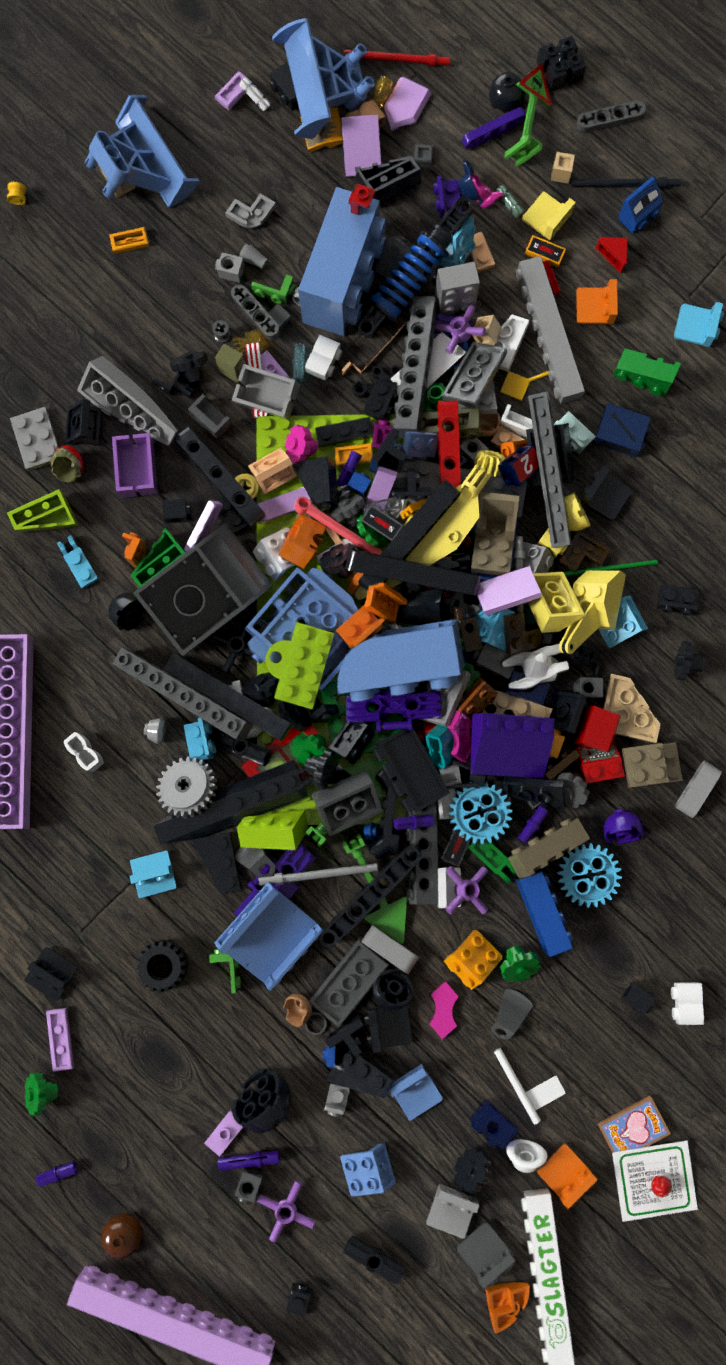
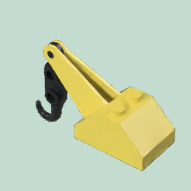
(600, 600)

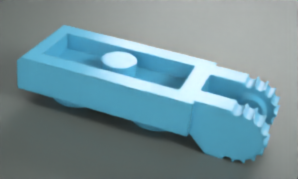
(78, 564)

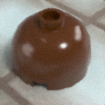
(121, 1236)

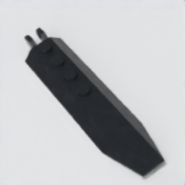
(234, 802)

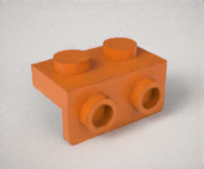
(384, 601)

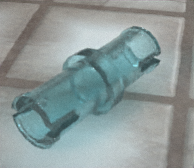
(299, 362)

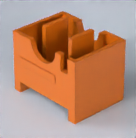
(302, 540)

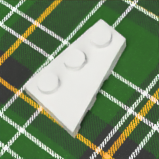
(511, 338)

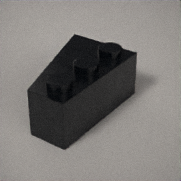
(390, 178)

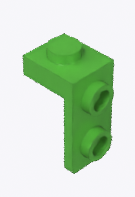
(276, 296)
(218, 956)

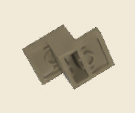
(652, 764)

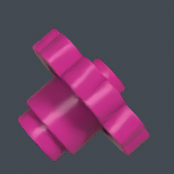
(300, 444)

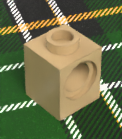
(562, 167)
(492, 330)

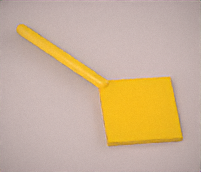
(516, 385)

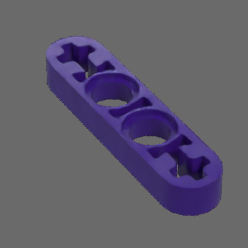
(494, 128)

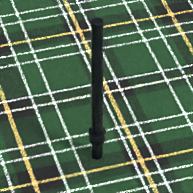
(662, 182)

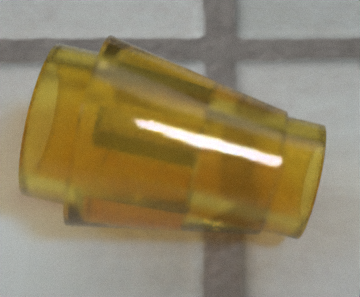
(382, 90)

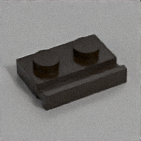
(565, 760)

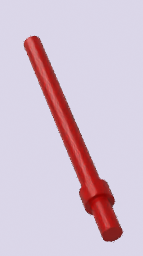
(431, 60)

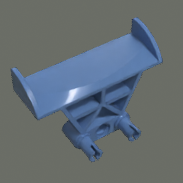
(315, 76)
(138, 156)

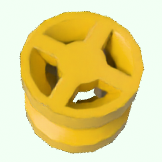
(16, 193)

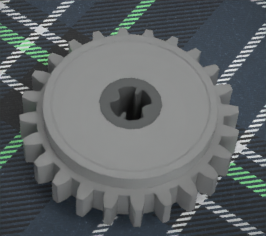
(188, 774)

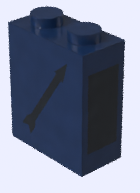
(622, 430)

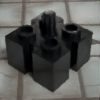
(561, 63)

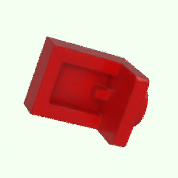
(360, 197)

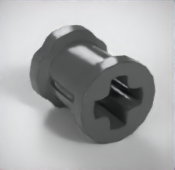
(223, 326)

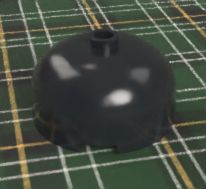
(264, 1111)

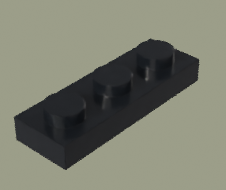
(344, 432)

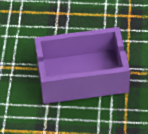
(134, 465)

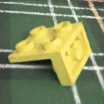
(548, 215)

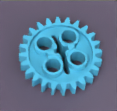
(486, 829)
(592, 892)

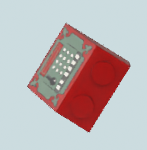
(599, 765)

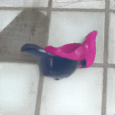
(474, 189)

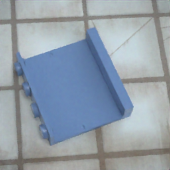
(269, 936)

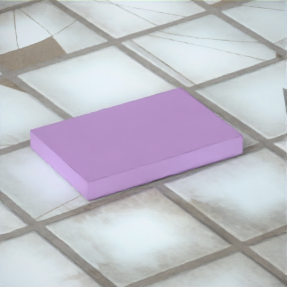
(360, 142)
(508, 591)

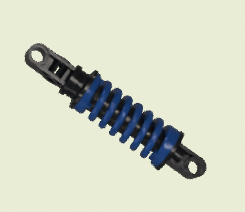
(430, 249)

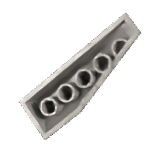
(124, 399)

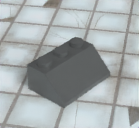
(347, 803)

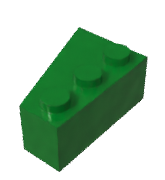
(645, 372)

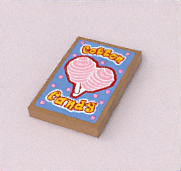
(634, 1126)

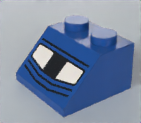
(641, 206)

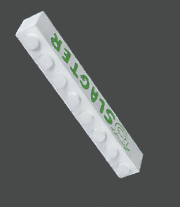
(548, 1277)

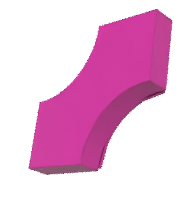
(460, 729)
(443, 1019)

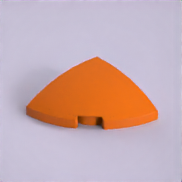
(505, 1303)

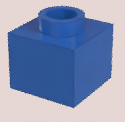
(359, 484)

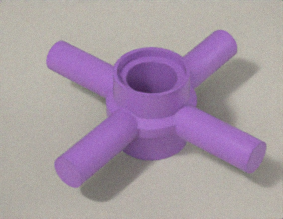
(460, 329)
(460, 890)
(285, 1219)

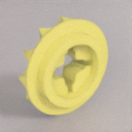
(251, 482)

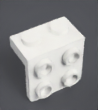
(267, 554)

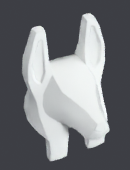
(537, 666)

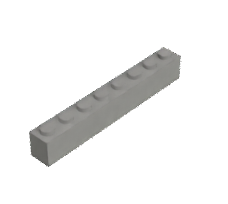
(550, 330)

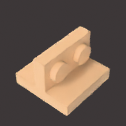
(273, 470)

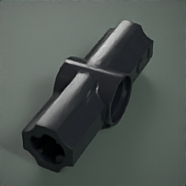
(251, 752)
(385, 1267)

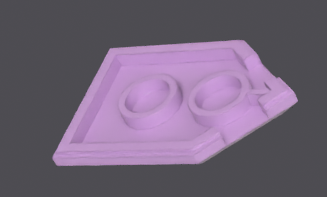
(406, 103)

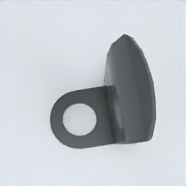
(253, 858)
(511, 1014)

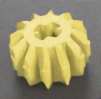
(489, 461)

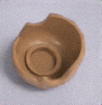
(490, 424)
(298, 1009)

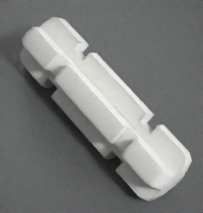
(254, 93)

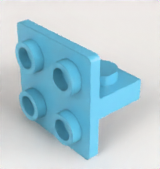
(152, 874)

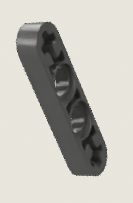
(609, 113)
(255, 312)

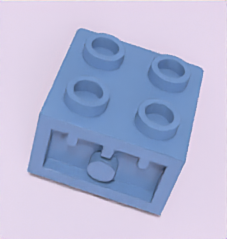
(415, 1092)
(368, 1171)

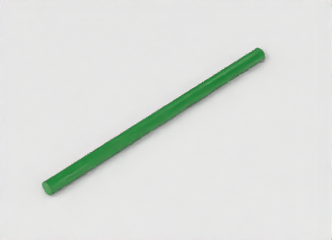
(613, 567)

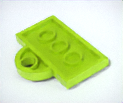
(300, 664)

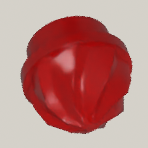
(661, 1186)

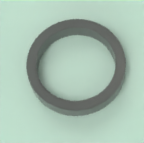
(325, 1024)

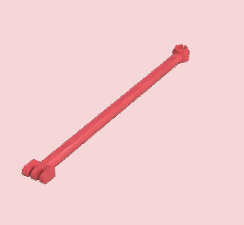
(308, 508)

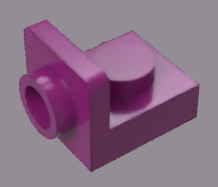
(381, 430)

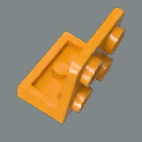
(473, 960)

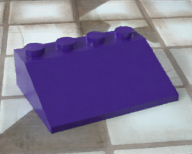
(511, 745)

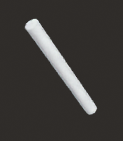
(517, 1086)

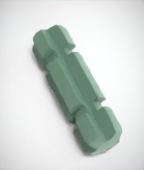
(510, 202)

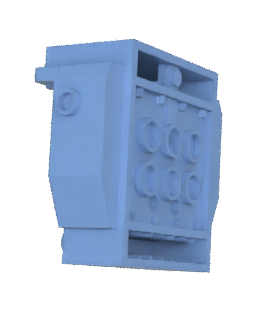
(317, 603)

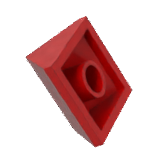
(598, 729)

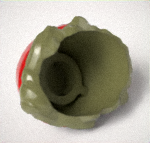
(67, 464)

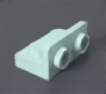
(579, 434)

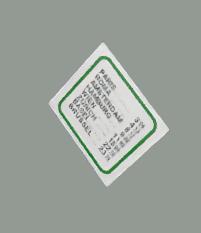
(640, 1166)

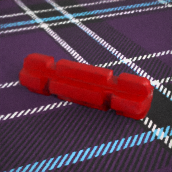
(551, 277)

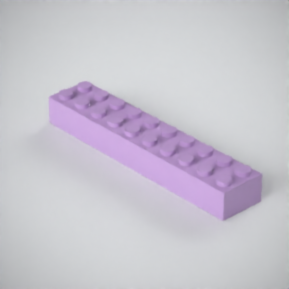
(15, 729)
(168, 1320)

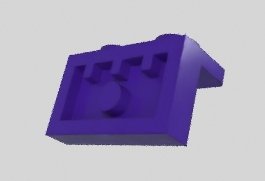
(448, 194)

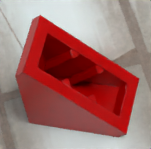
(614, 251)

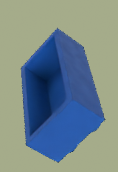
(543, 913)

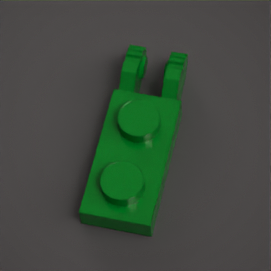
(492, 858)

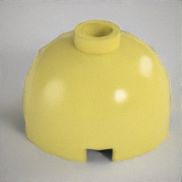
(576, 515)

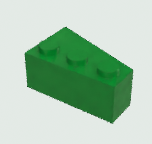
(162, 554)

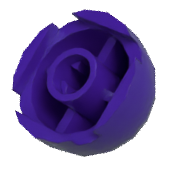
(623, 827)

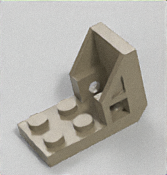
(495, 534)

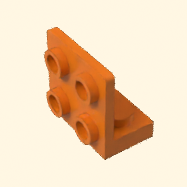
(597, 304)
(359, 626)
(567, 1175)

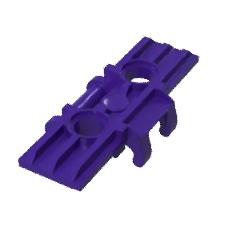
(428, 707)
(299, 859)

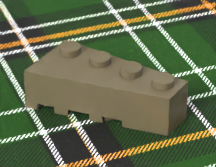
(548, 848)

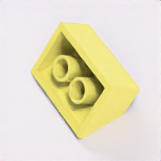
(558, 603)

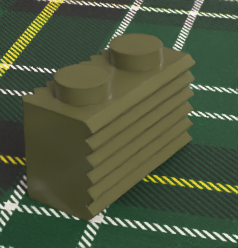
(229, 362)

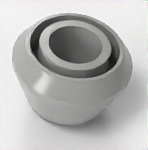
(155, 730)

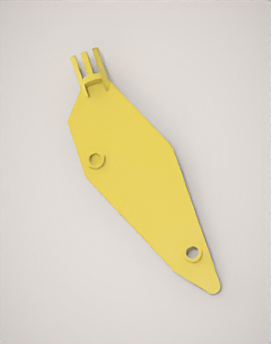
(450, 529)

